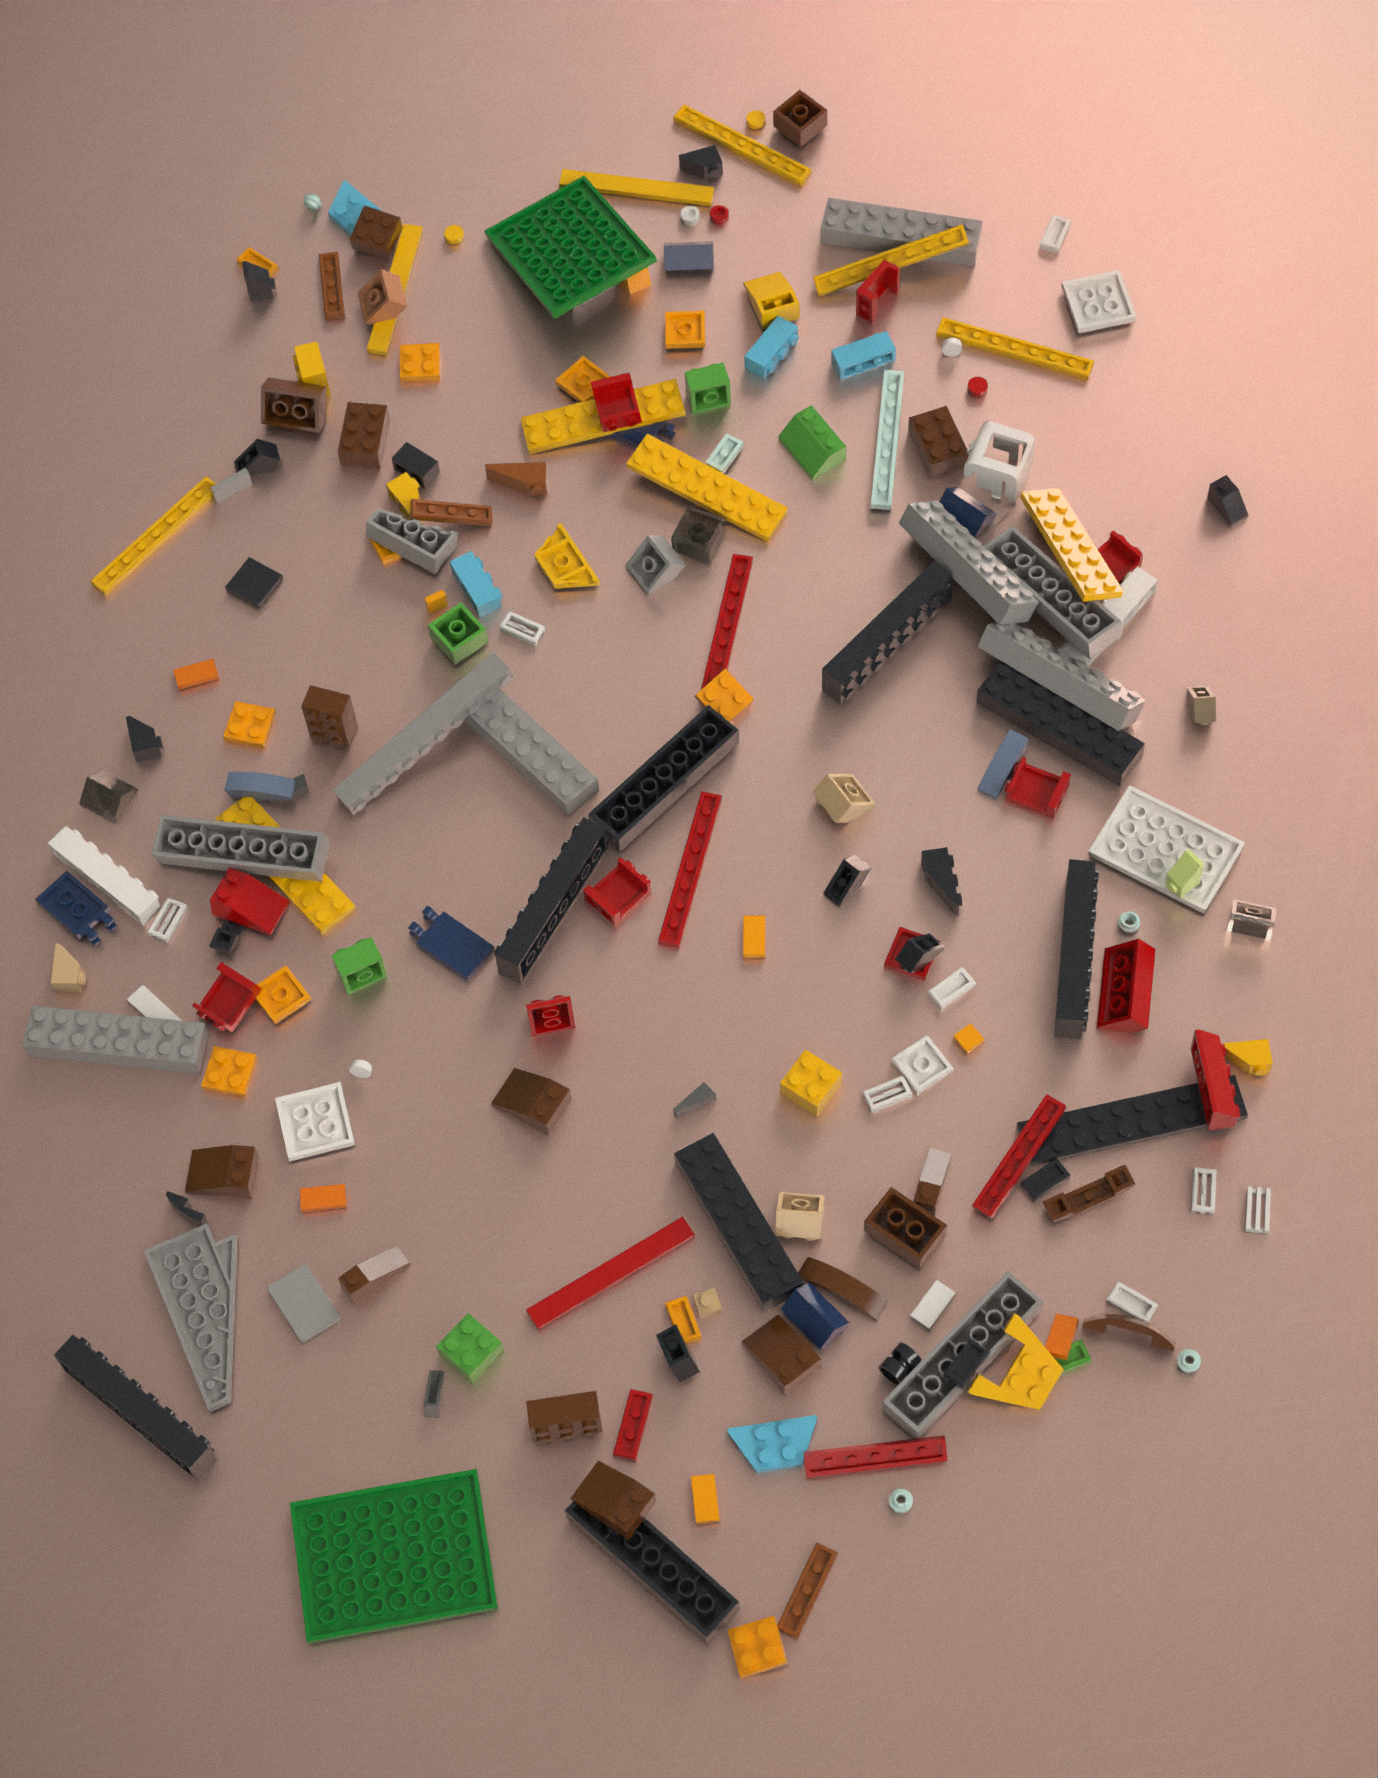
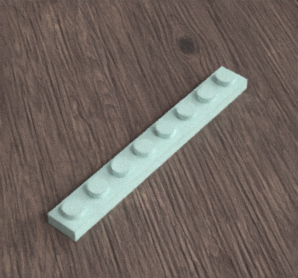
(887, 440)

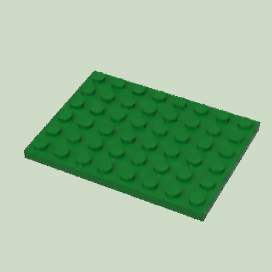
(570, 246)
(392, 1556)

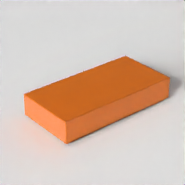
(196, 674)
(323, 1198)
(1061, 1336)

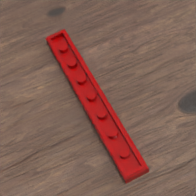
(728, 617)
(690, 870)
(610, 1273)

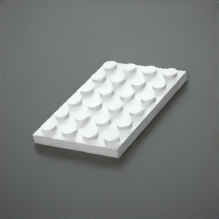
(1150, 836)

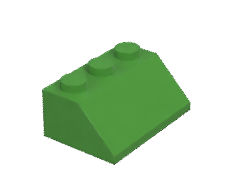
(813, 442)

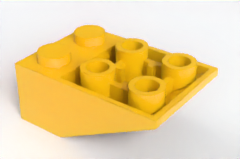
(771, 298)

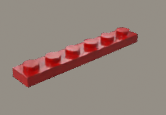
(1019, 1156)
(875, 1456)

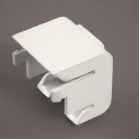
(992, 472)

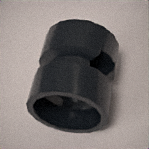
(898, 1366)

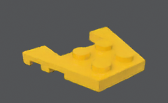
(1028, 1377)

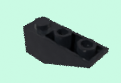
(938, 873)

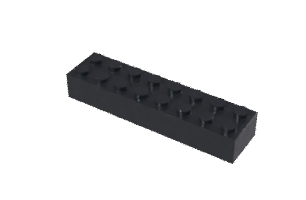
(887, 633)
(1060, 723)
(665, 777)
(551, 900)
(1076, 949)
(738, 1222)
(136, 1407)
(663, 1572)

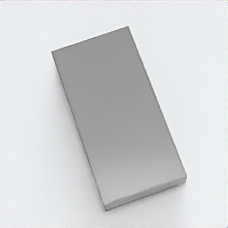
(231, 485)

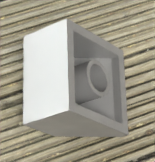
(655, 563)

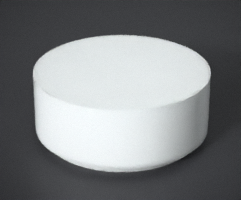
(689, 215)
(951, 347)
(360, 1068)

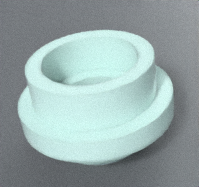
(312, 202)
(1129, 916)
(1189, 1368)
(898, 1507)

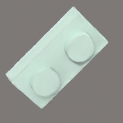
(725, 453)

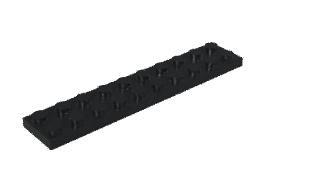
(1127, 1122)

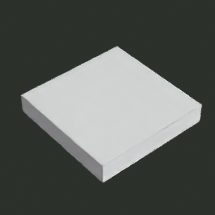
(922, 1064)

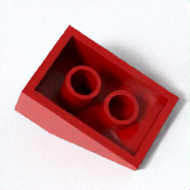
(248, 902)
(550, 1015)

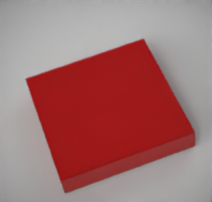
(900, 940)

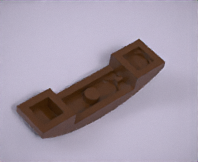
(1089, 1196)
(843, 1286)
(1100, 1322)

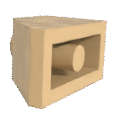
(66, 972)

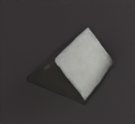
(106, 795)
(1252, 919)

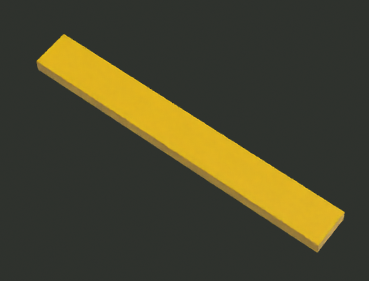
(742, 145)
(643, 187)
(900, 256)
(402, 266)
(1015, 348)
(154, 537)

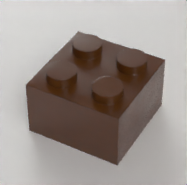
(800, 118)
(376, 233)

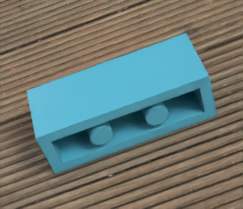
(771, 347)
(863, 355)
(476, 584)

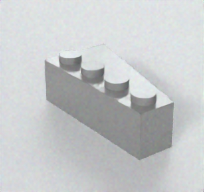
(412, 540)

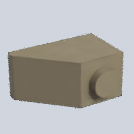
(1202, 705)

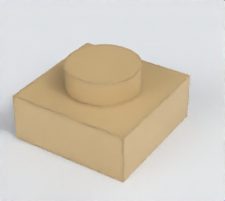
(707, 1302)

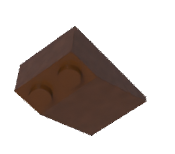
(533, 1099)
(223, 1171)
(783, 1354)
(614, 1498)

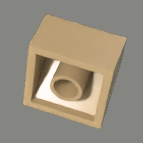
(843, 797)
(799, 1216)

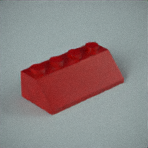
(1126, 987)
(1213, 1080)

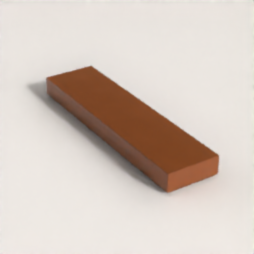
(331, 286)
(451, 512)
(807, 1590)

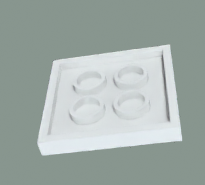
(1098, 301)
(314, 1121)

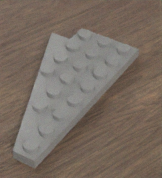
(199, 1293)

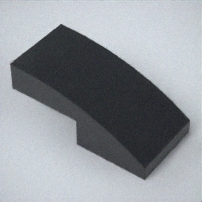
(227, 936)
(183, 1208)

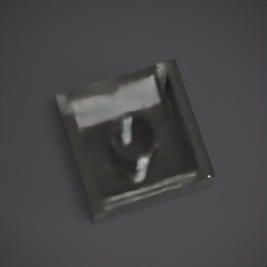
(698, 534)

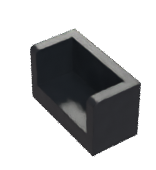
(416, 464)

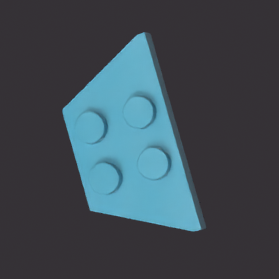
(348, 206)
(774, 1443)

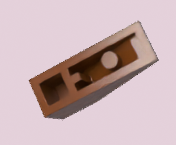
(523, 477)

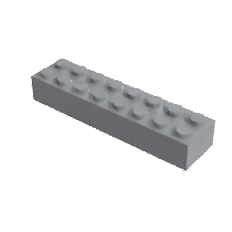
(886, 227)
(968, 562)
(1082, 623)
(1062, 674)
(534, 752)
(241, 847)
(116, 1039)
(925, 1392)

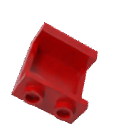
(882, 279)
(616, 402)
(1120, 556)
(1037, 789)
(618, 892)
(227, 999)

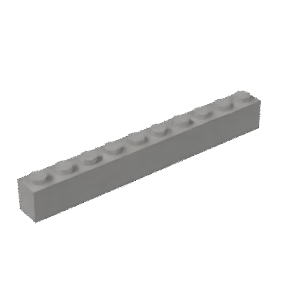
(423, 733)

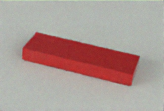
(633, 1425)

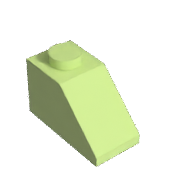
(1184, 874)

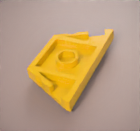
(564, 562)

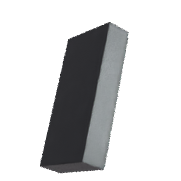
(1045, 1180)
(966, 1363)

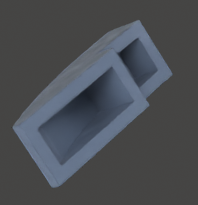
(1003, 763)
(259, 786)

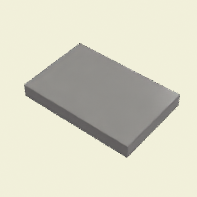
(304, 1303)

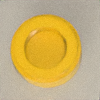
(755, 119)
(454, 234)

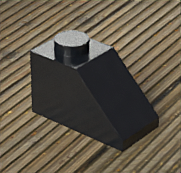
(702, 162)
(258, 282)
(258, 458)
(1227, 500)
(143, 740)
(847, 879)
(919, 952)
(677, 1353)

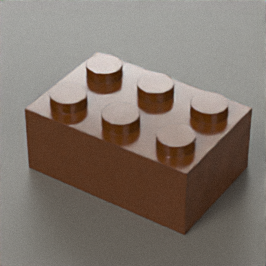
(293, 404)
(363, 435)
(938, 441)
(329, 716)
(905, 1227)
(564, 1417)

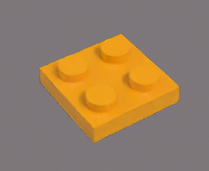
(685, 329)
(419, 362)
(578, 379)
(725, 695)
(249, 724)
(281, 995)
(229, 1071)
(757, 1646)

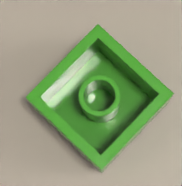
(707, 388)
(458, 633)
(359, 965)
(470, 1348)

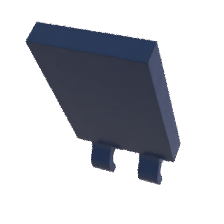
(636, 435)
(76, 907)
(451, 943)

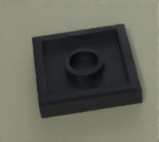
(254, 582)

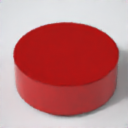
(719, 214)
(977, 387)

